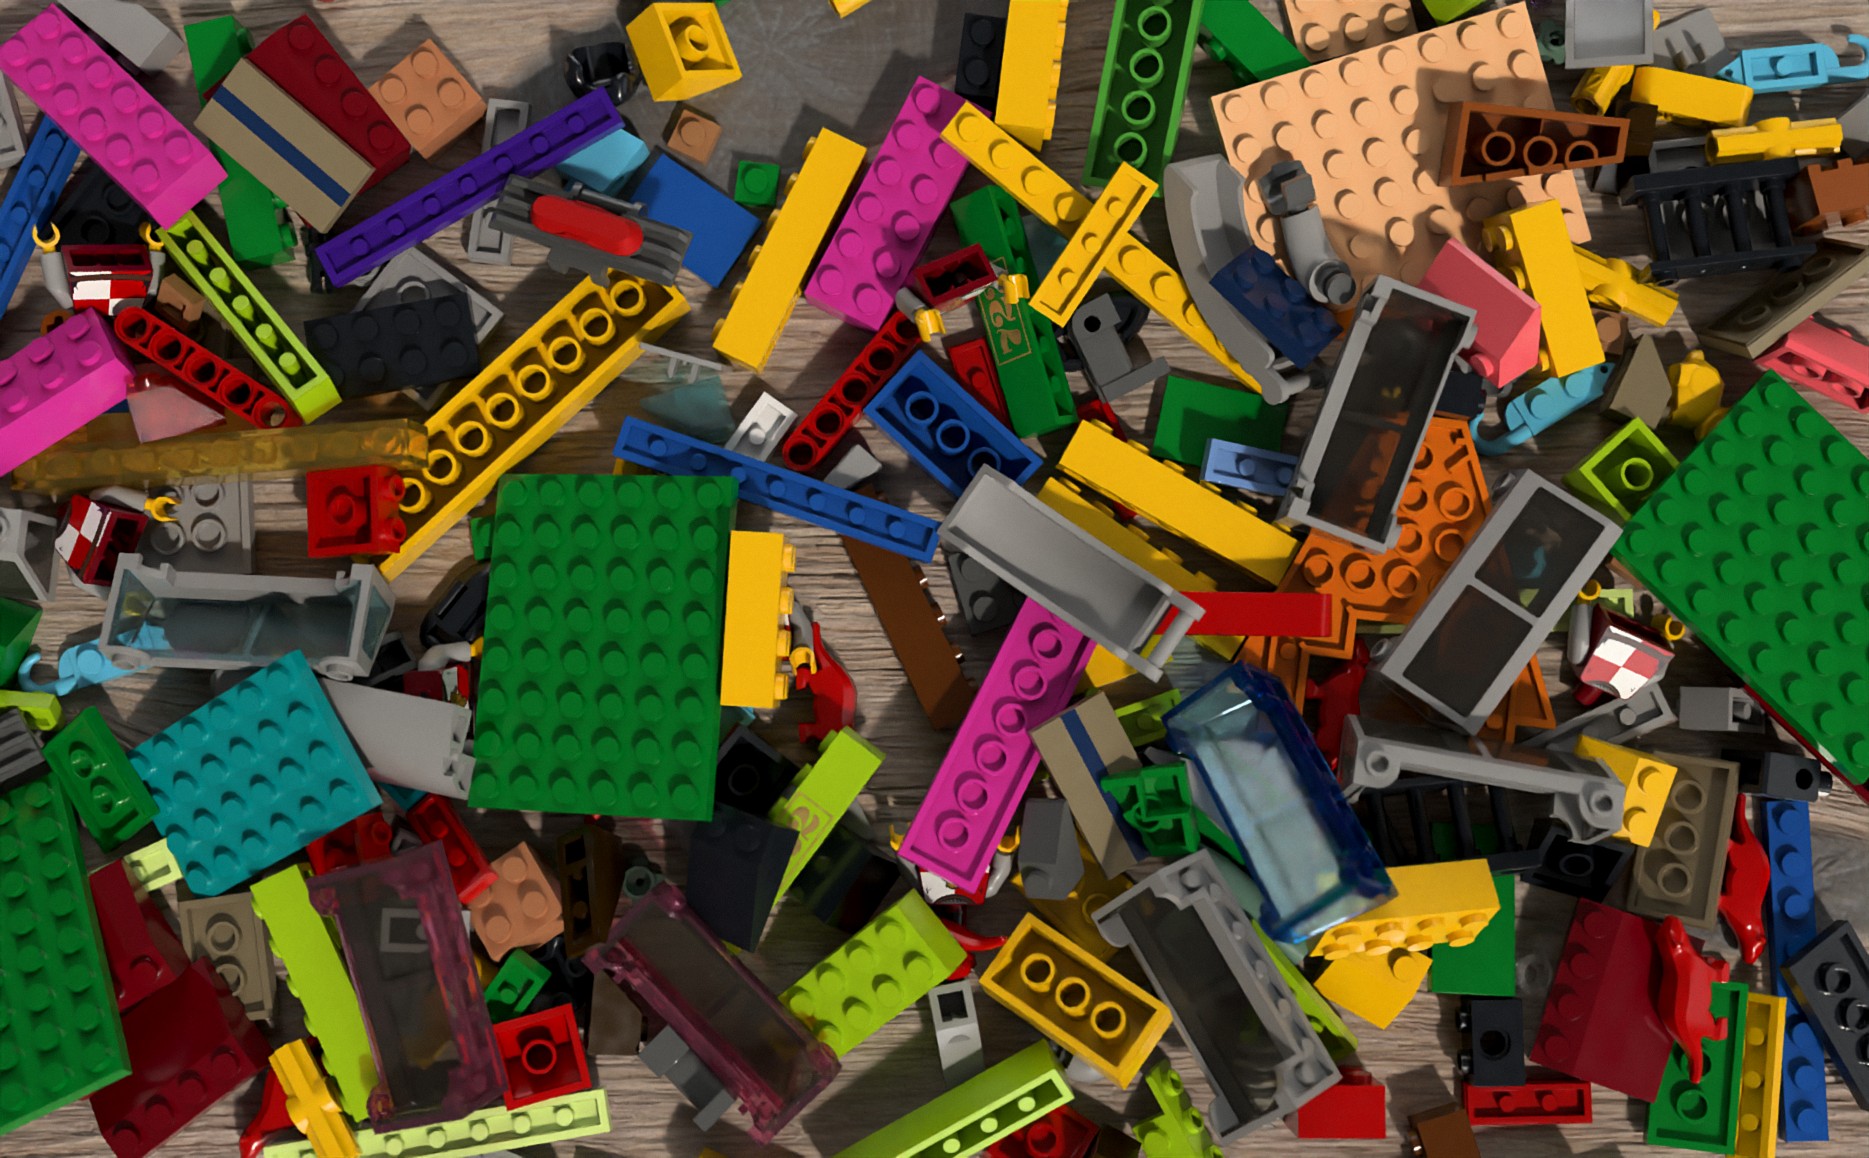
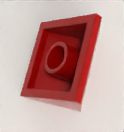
(542, 1056)

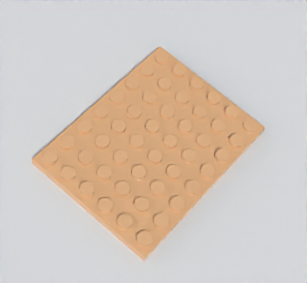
(1375, 142)

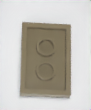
(236, 946)

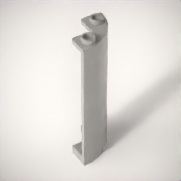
(395, 734)

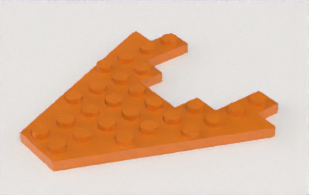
(1438, 517)

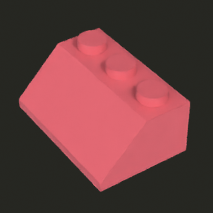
(1505, 314)
(1823, 362)

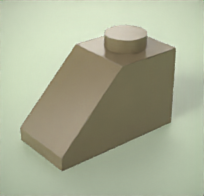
(1638, 387)

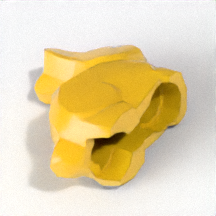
(1695, 394)

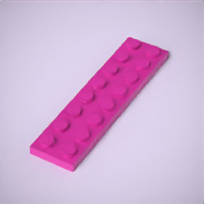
(991, 752)

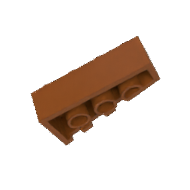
(1509, 141)
(1828, 196)

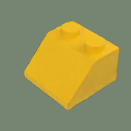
(682, 50)
(1646, 783)
(1373, 985)

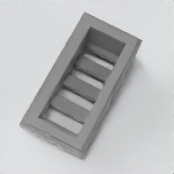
(853, 469)

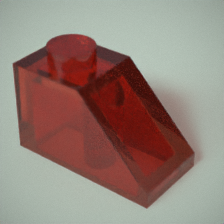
(170, 408)

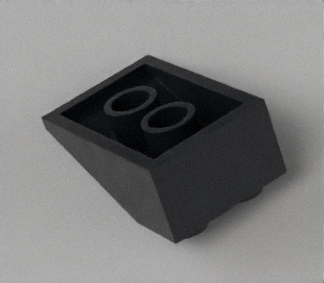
(737, 871)

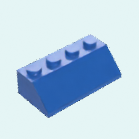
(946, 428)

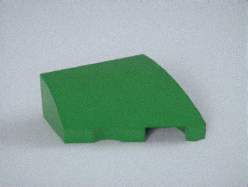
(1158, 805)

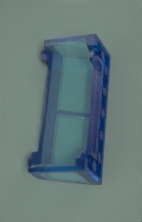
(1279, 803)

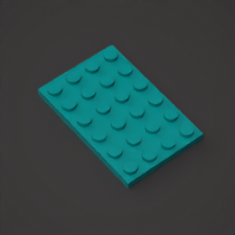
(253, 777)

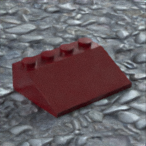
(320, 81)
(136, 937)
(1604, 1003)
(186, 1056)

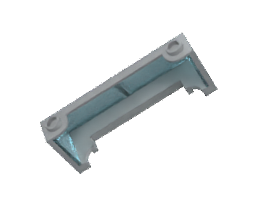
(244, 619)

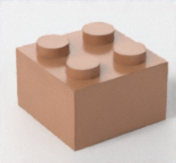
(429, 101)
(520, 906)

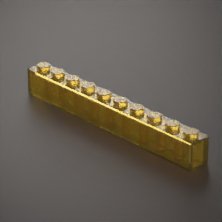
(223, 457)

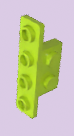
(1179, 1127)

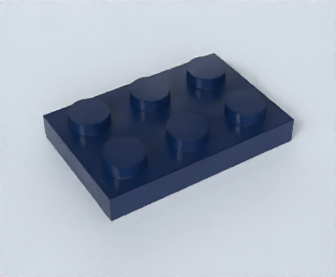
(1277, 306)

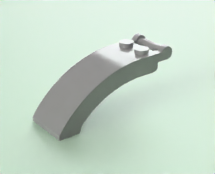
(1608, 33)
(1207, 233)
(1067, 570)

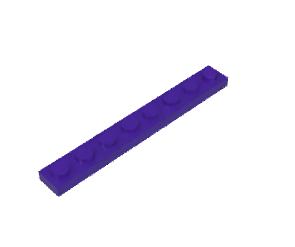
(469, 187)

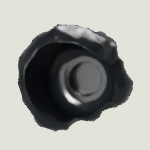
(603, 65)

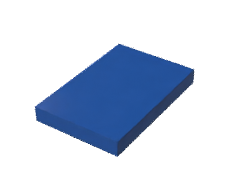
(718, 224)

